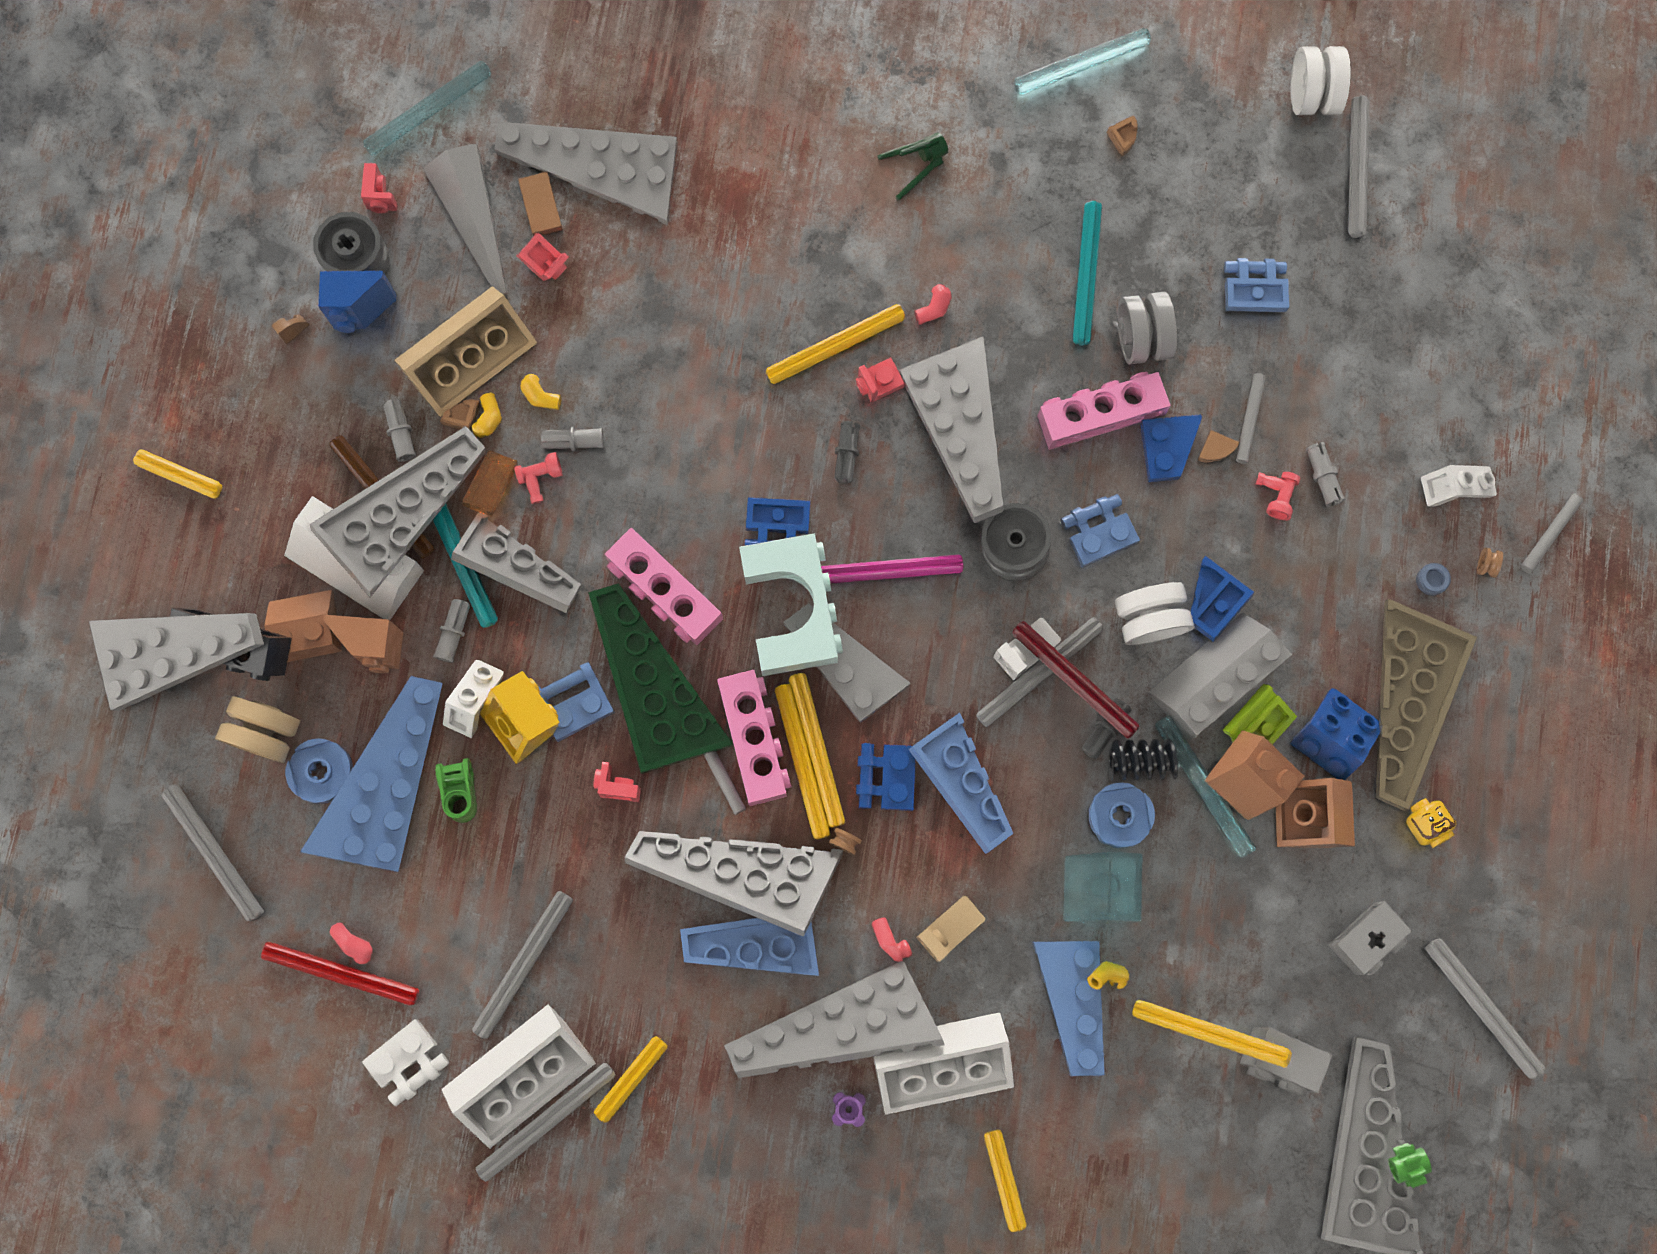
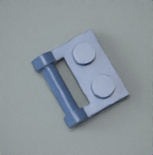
(580, 709)

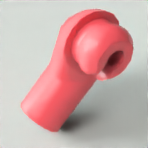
(887, 942)

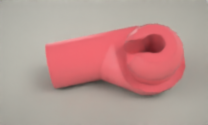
(938, 305)
(351, 944)

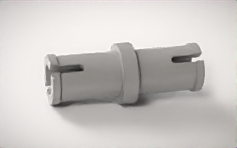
(1325, 474)

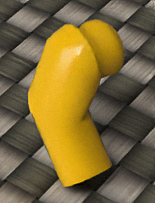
(535, 394)
(490, 417)
(1108, 971)

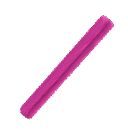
(894, 569)

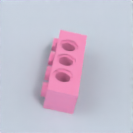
(1061, 431)
(633, 549)
(733, 691)

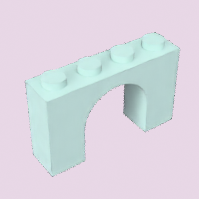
(800, 561)

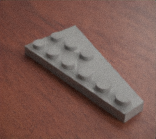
(608, 164)
(957, 412)
(386, 519)
(160, 652)
(747, 875)
(848, 1025)
(1363, 1198)

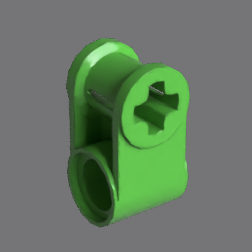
(457, 783)

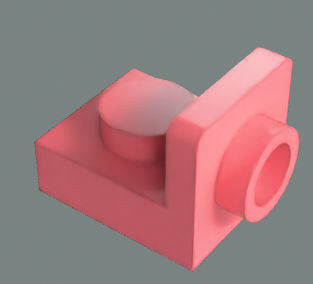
(374, 190)
(879, 380)
(619, 789)

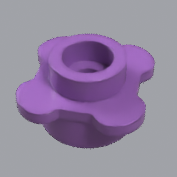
(855, 1116)

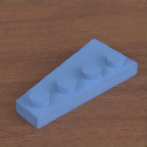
(955, 771)
(751, 946)
(1074, 1002)

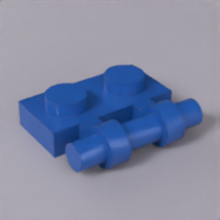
(776, 516)
(897, 777)

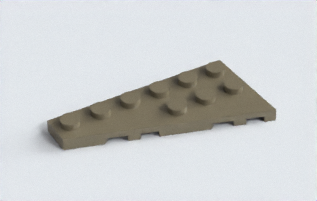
(1418, 682)

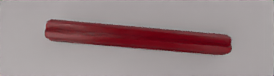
(1075, 679)

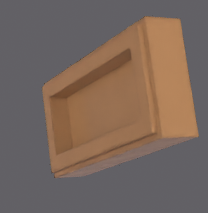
(540, 204)

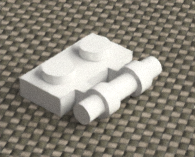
(399, 1054)

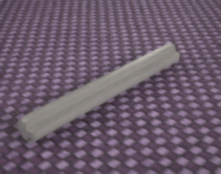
(1358, 167)
(1037, 673)
(212, 853)
(522, 965)
(1485, 1008)
(545, 1122)

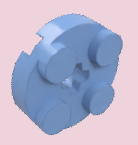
(304, 761)
(1132, 801)

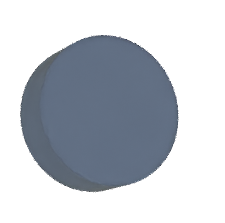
(1433, 579)

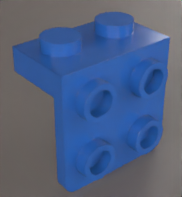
(1338, 735)

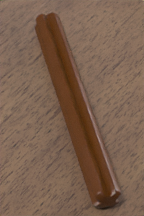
(368, 478)

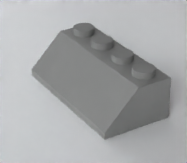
(1219, 675)

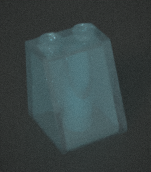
(1103, 888)

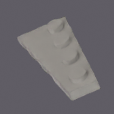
(502, 558)
(859, 675)

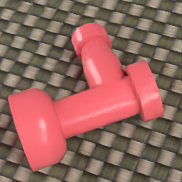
(530, 473)
(1280, 508)

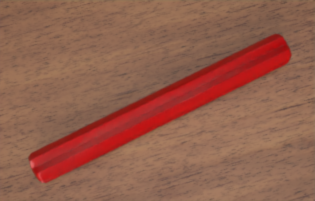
(340, 973)

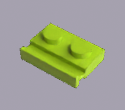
(1262, 715)

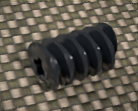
(1143, 758)

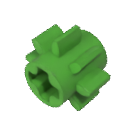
(1410, 1165)

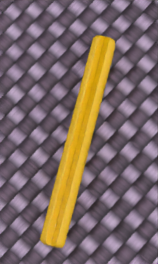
(835, 344)
(817, 750)
(802, 761)
(1212, 1033)

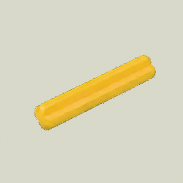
(177, 474)
(630, 1079)
(1005, 1180)

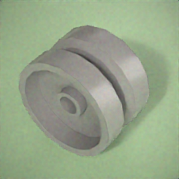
(1147, 327)

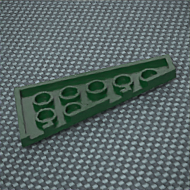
(658, 702)

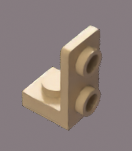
(951, 928)

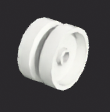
(1320, 80)
(1154, 613)

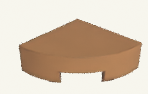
(1123, 134)
(290, 329)
(461, 415)
(1217, 447)

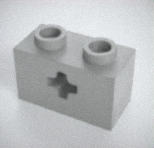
(1353, 942)

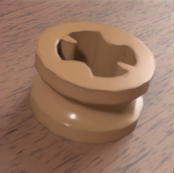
(1490, 562)
(845, 841)

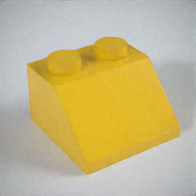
(519, 716)

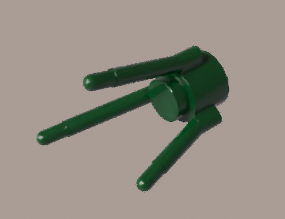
(928, 148)

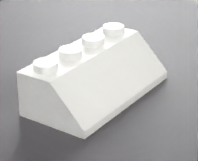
(313, 556)
(968, 1065)
(517, 1077)

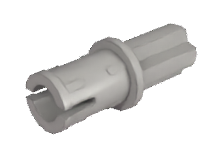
(399, 430)
(572, 438)
(452, 631)

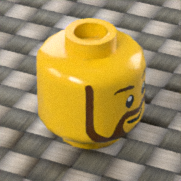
(1431, 823)

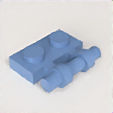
(1256, 294)
(1104, 539)

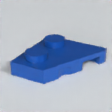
(1168, 445)
(1217, 599)

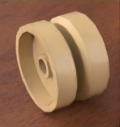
(258, 728)

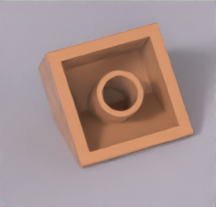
(304, 622)
(369, 640)
(1253, 776)
(1317, 815)

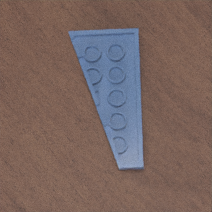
(376, 801)

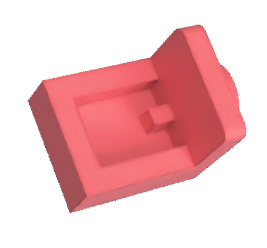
(543, 258)

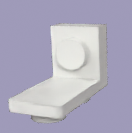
(1457, 482)
(1017, 658)
(469, 696)

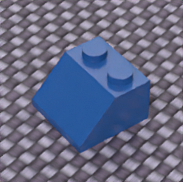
(354, 298)

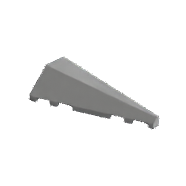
(462, 188)

